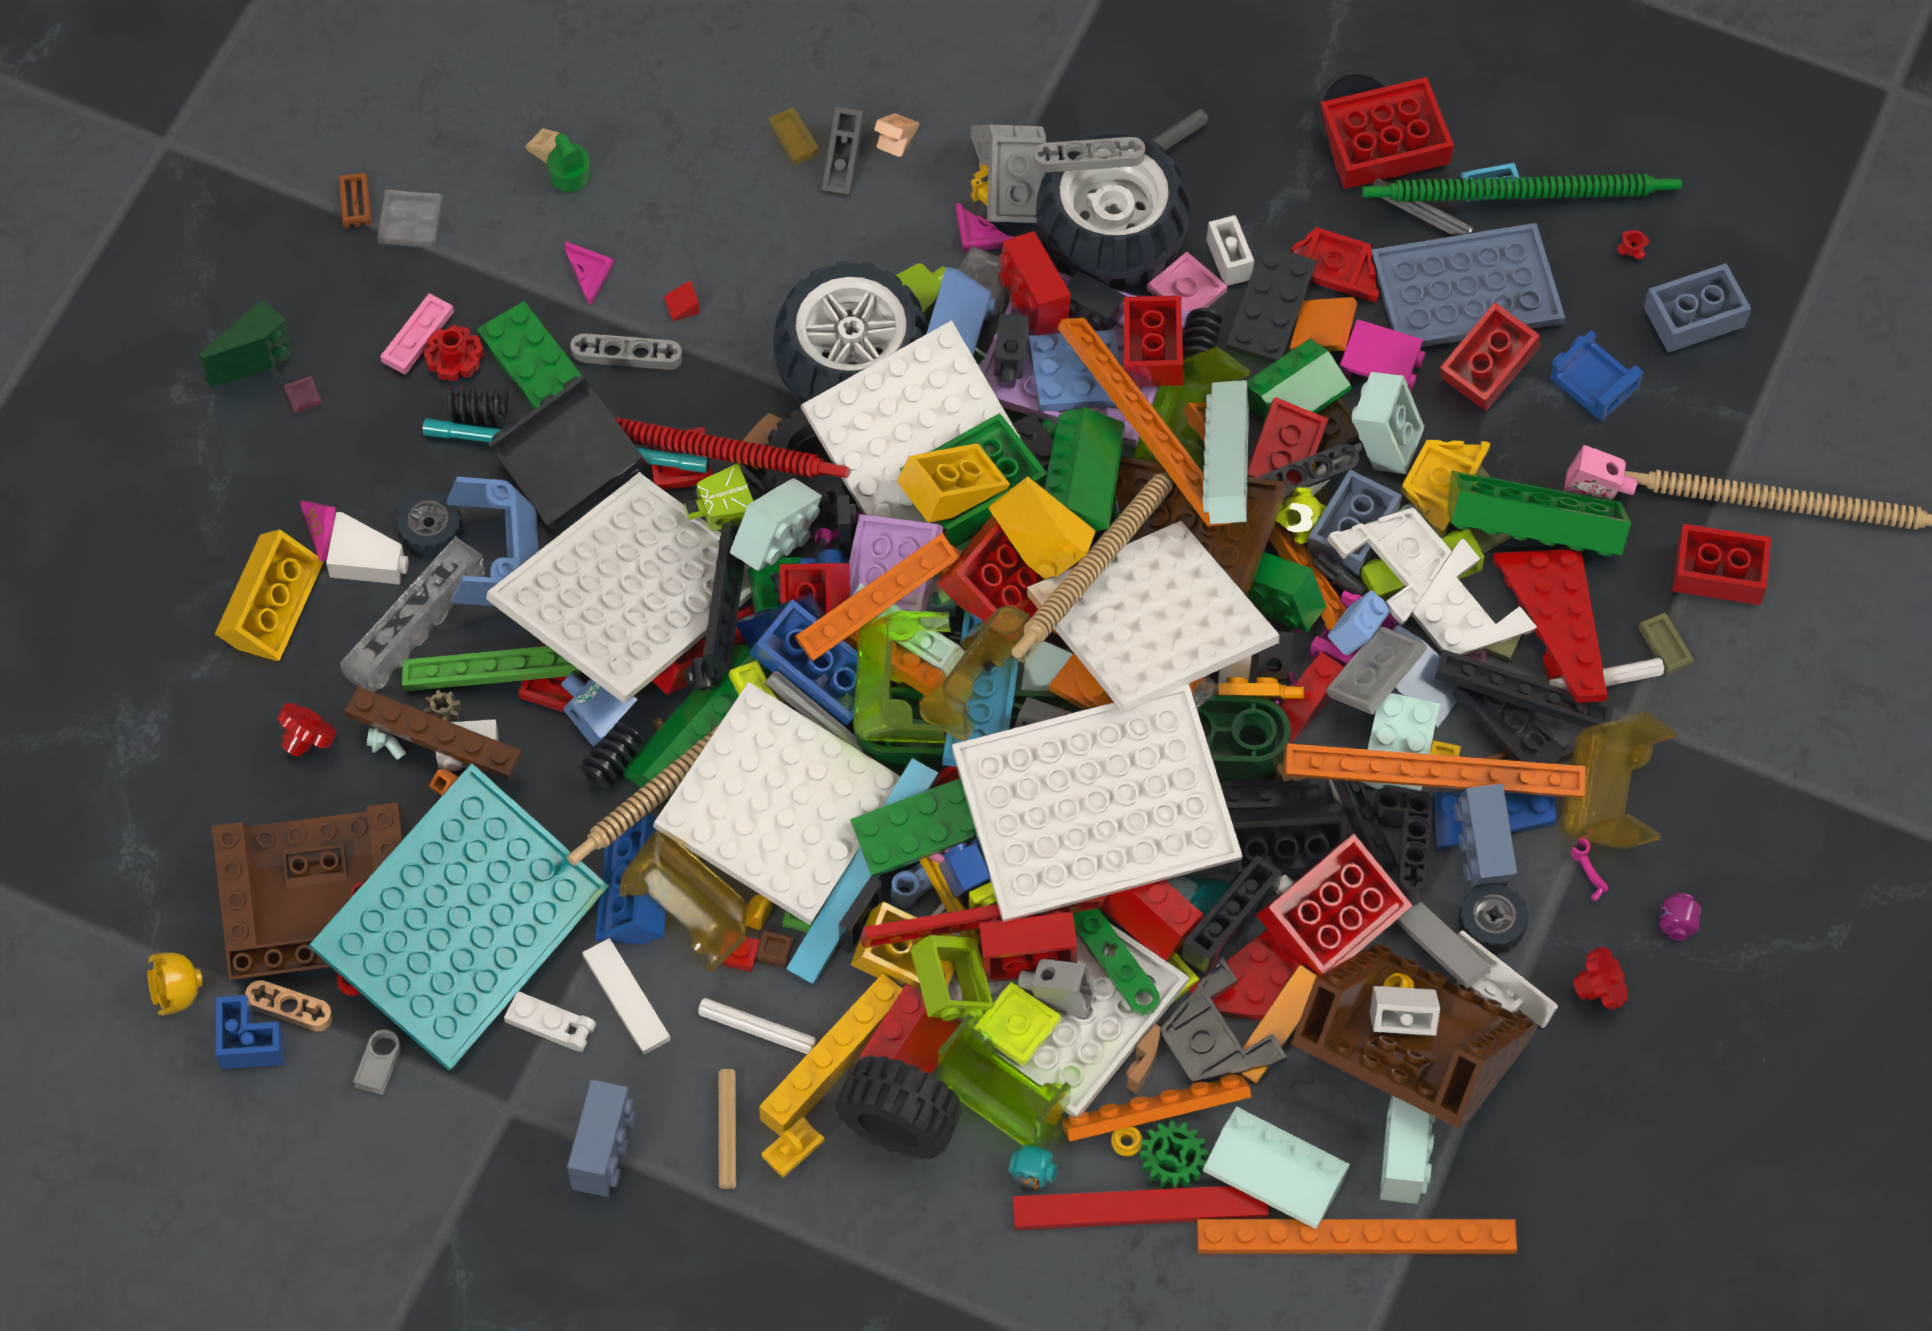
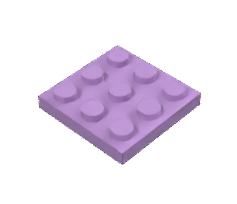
(883, 544)

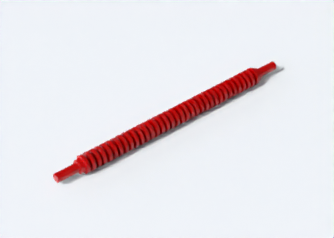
(729, 450)

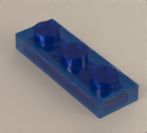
(755, 625)

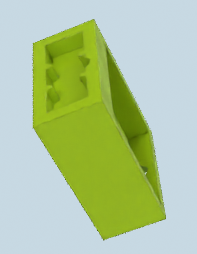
(969, 971)

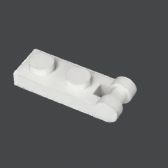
(549, 1021)

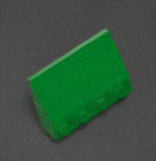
(1011, 459)

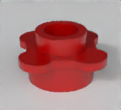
(1636, 238)

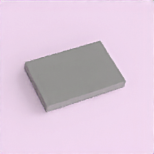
(1376, 670)

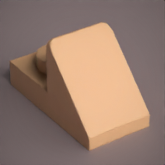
(895, 133)

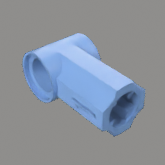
(914, 879)

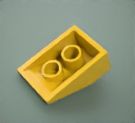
(950, 481)
(1042, 528)
(896, 958)

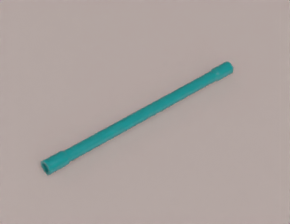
(448, 429)

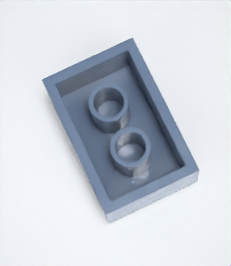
(1697, 307)
(1354, 503)
(1485, 836)
(601, 1138)

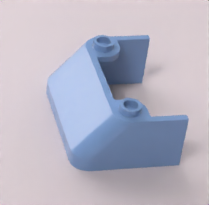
(965, 304)
(520, 532)

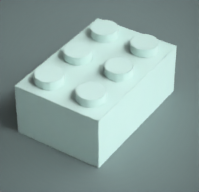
(1388, 422)
(776, 524)
(1403, 726)
(1406, 1152)

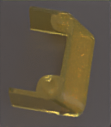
(1610, 755)
(691, 894)

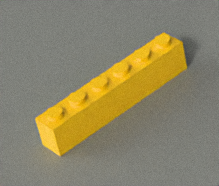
(829, 1058)

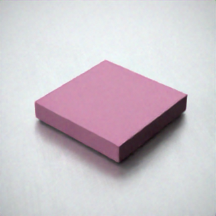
(1189, 280)

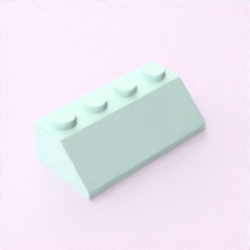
(1276, 1167)

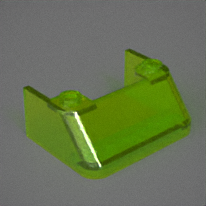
(1198, 376)
(874, 713)
(998, 1088)

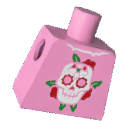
(1598, 475)

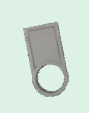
(374, 1068)

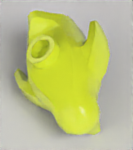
(1300, 514)

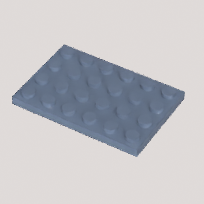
(1449, 283)

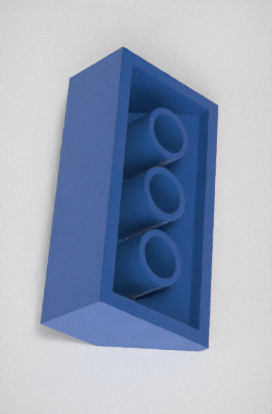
(826, 680)
(633, 917)

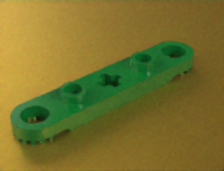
(1123, 968)

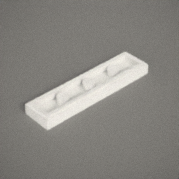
(626, 996)

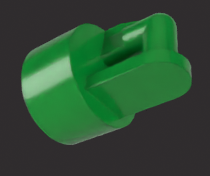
(568, 165)

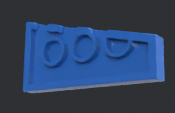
(1524, 813)

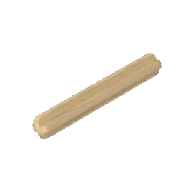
(727, 1128)

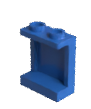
(1594, 376)

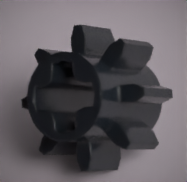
(702, 675)

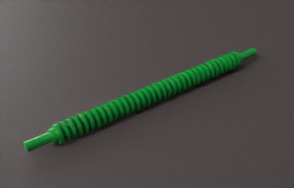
(1514, 187)

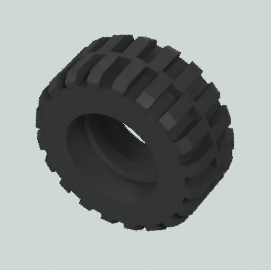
(799, 436)
(898, 1106)

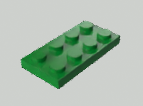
(527, 353)
(914, 828)

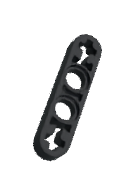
(1307, 475)

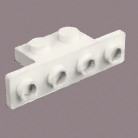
(1509, 987)

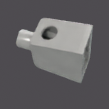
(1061, 986)

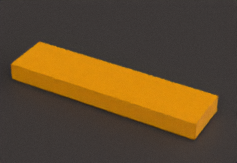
(1282, 1016)

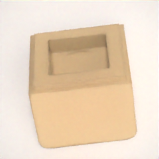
(542, 144)

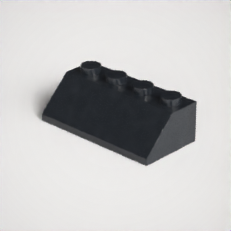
(1288, 836)

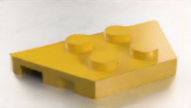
(1430, 477)

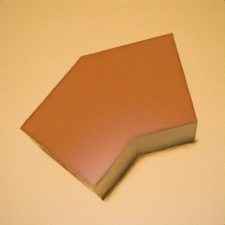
(441, 779)

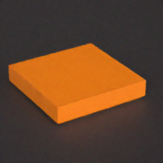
(1325, 322)

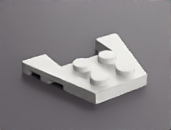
(1406, 547)
(1456, 618)

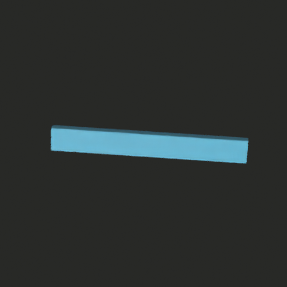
(824, 933)

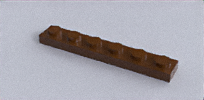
(433, 733)

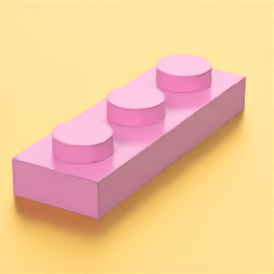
(414, 335)

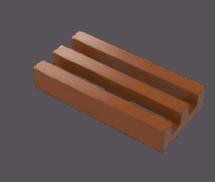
(357, 218)

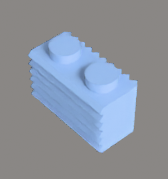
(1359, 623)

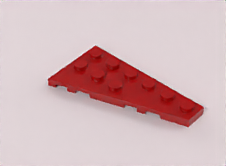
(1557, 600)

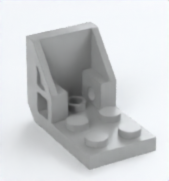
(1011, 170)

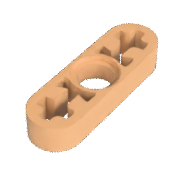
(312, 1004)

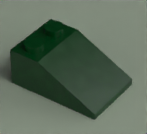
(248, 346)

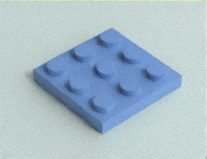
(1062, 377)

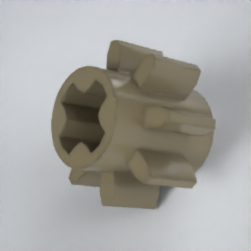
(439, 702)

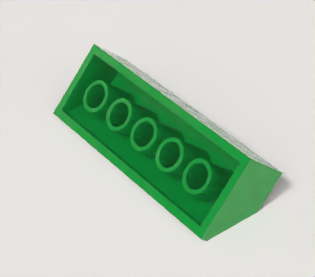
(1086, 464)
(1537, 513)
(688, 724)

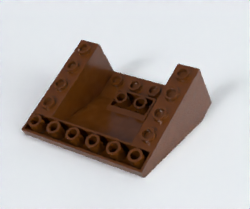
(291, 880)
(1438, 1073)

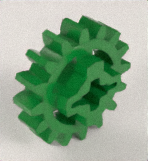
(1178, 1142)

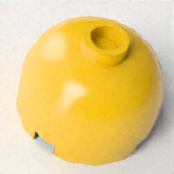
(173, 982)

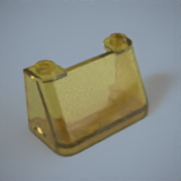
(952, 688)

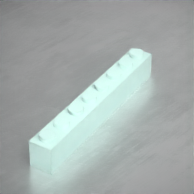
(1226, 452)

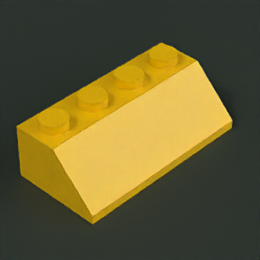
(269, 596)

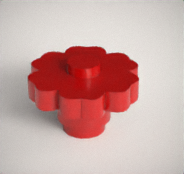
(453, 353)
(304, 729)
(1602, 979)

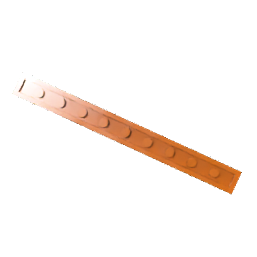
(1137, 411)
(1280, 536)
(1433, 770)
(1357, 1236)

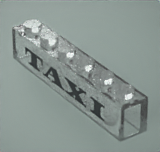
(411, 617)

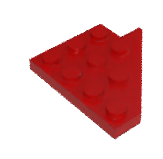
(1261, 973)

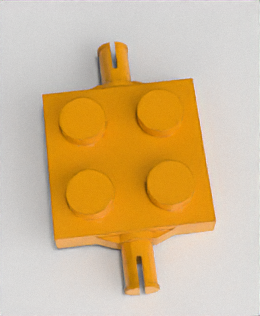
(1263, 688)

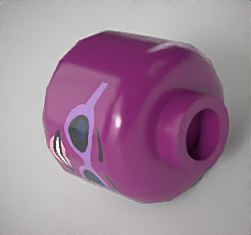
(1680, 916)

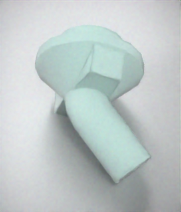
(379, 738)

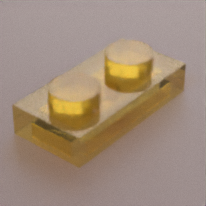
(793, 135)

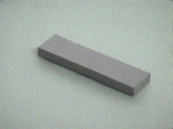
(1443, 945)

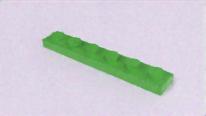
(484, 668)

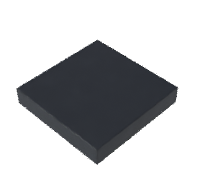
(858, 913)

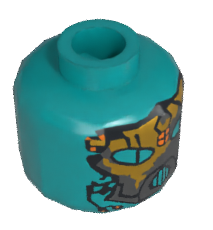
(1033, 1167)

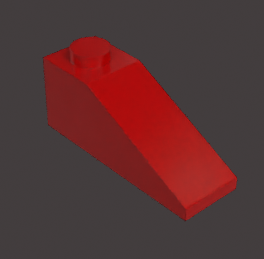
(1315, 682)

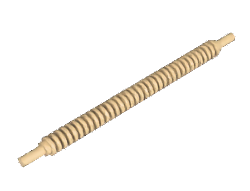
(1892, 515)
(1094, 563)
(642, 801)

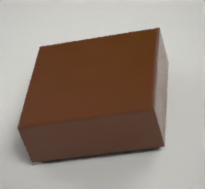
(774, 948)

